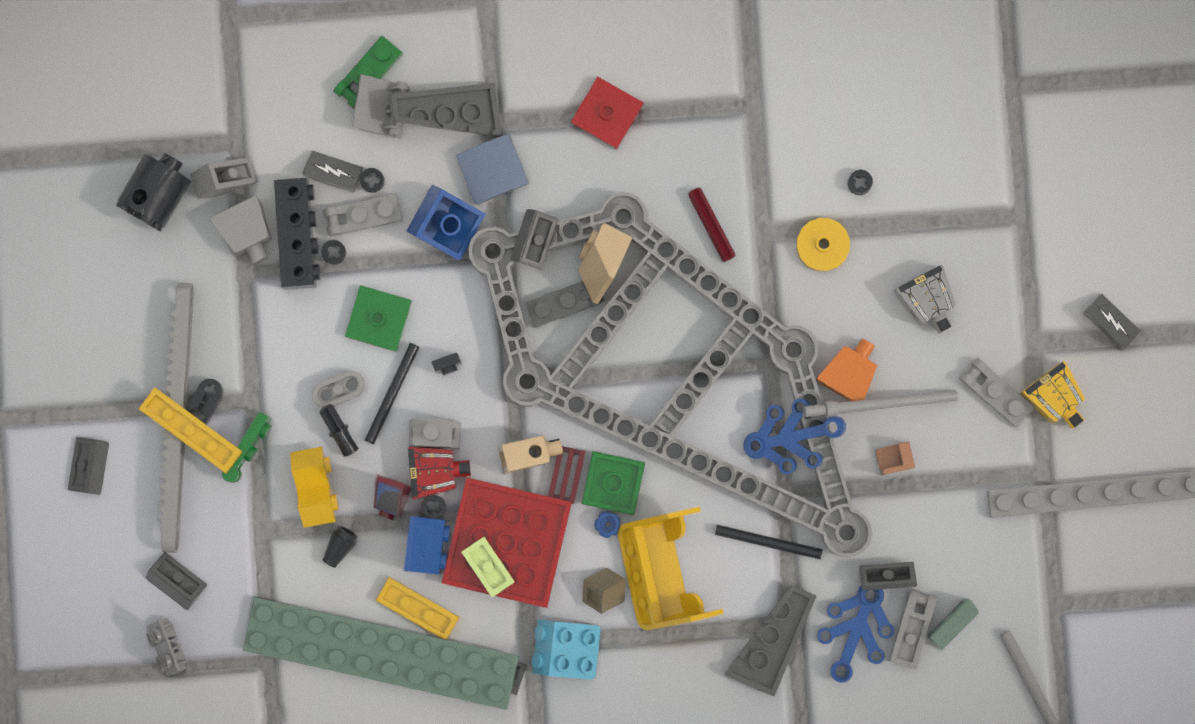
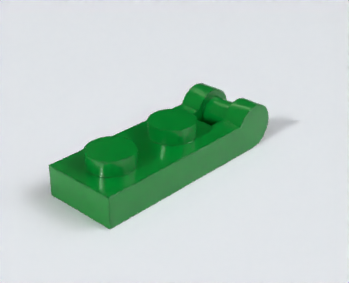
(373, 64)
(257, 430)

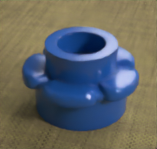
(604, 517)

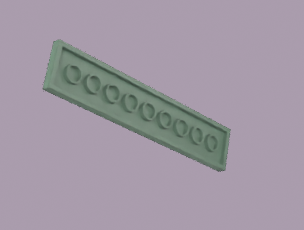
(381, 653)

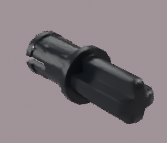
(338, 430)

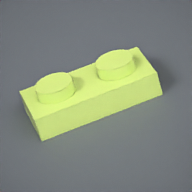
(488, 567)

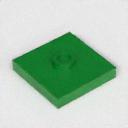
(378, 318)
(613, 483)

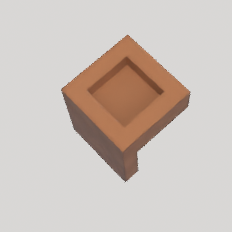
(895, 458)

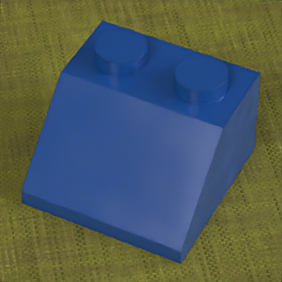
(446, 222)
(425, 545)

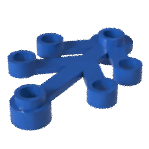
(788, 437)
(858, 627)

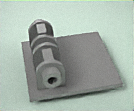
(373, 107)
(158, 636)

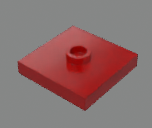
(607, 113)

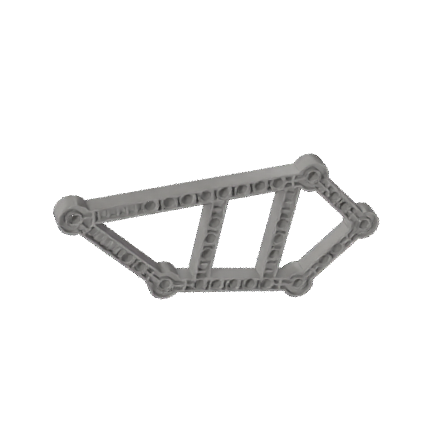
(557, 389)

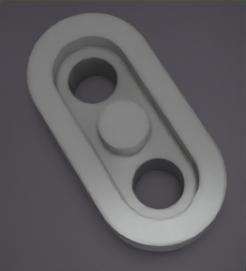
(338, 387)

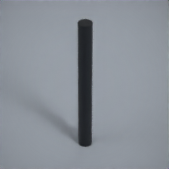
(392, 393)
(769, 542)

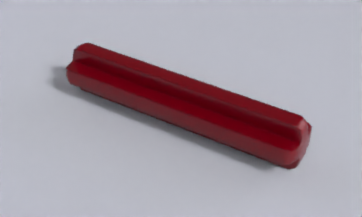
(711, 224)

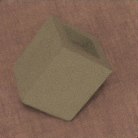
(604, 590)

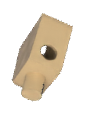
(516, 455)

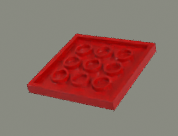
(521, 529)

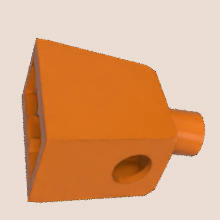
(850, 372)

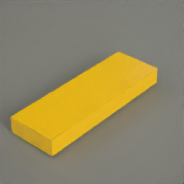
(417, 608)

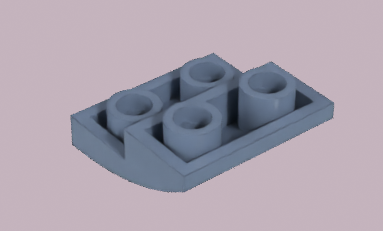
(492, 169)

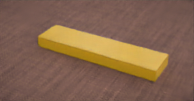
(190, 430)

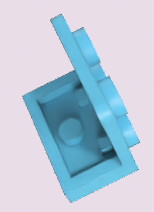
(566, 649)

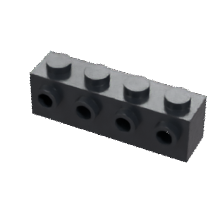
(296, 233)

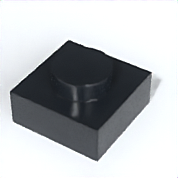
(447, 364)

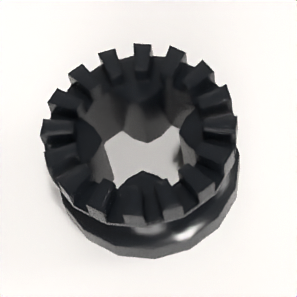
(377, 186)
(861, 190)
(325, 253)
(442, 505)

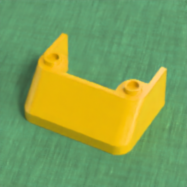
(656, 574)

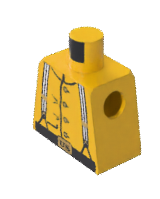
(1056, 395)

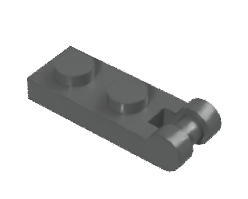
(559, 304)

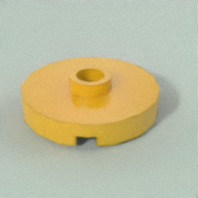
(819, 258)

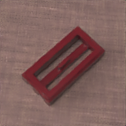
(572, 452)

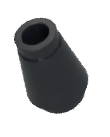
(339, 546)

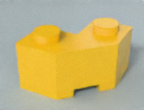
(313, 486)

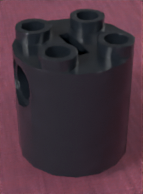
(154, 190)

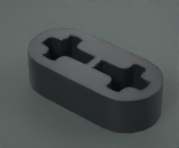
(212, 403)

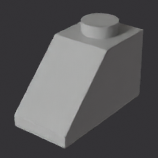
(223, 177)

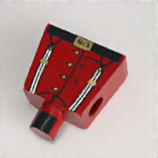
(434, 471)

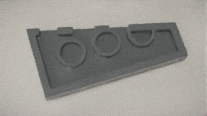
(454, 109)
(771, 647)

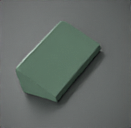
(953, 623)

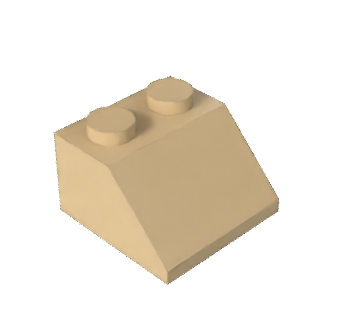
(602, 259)

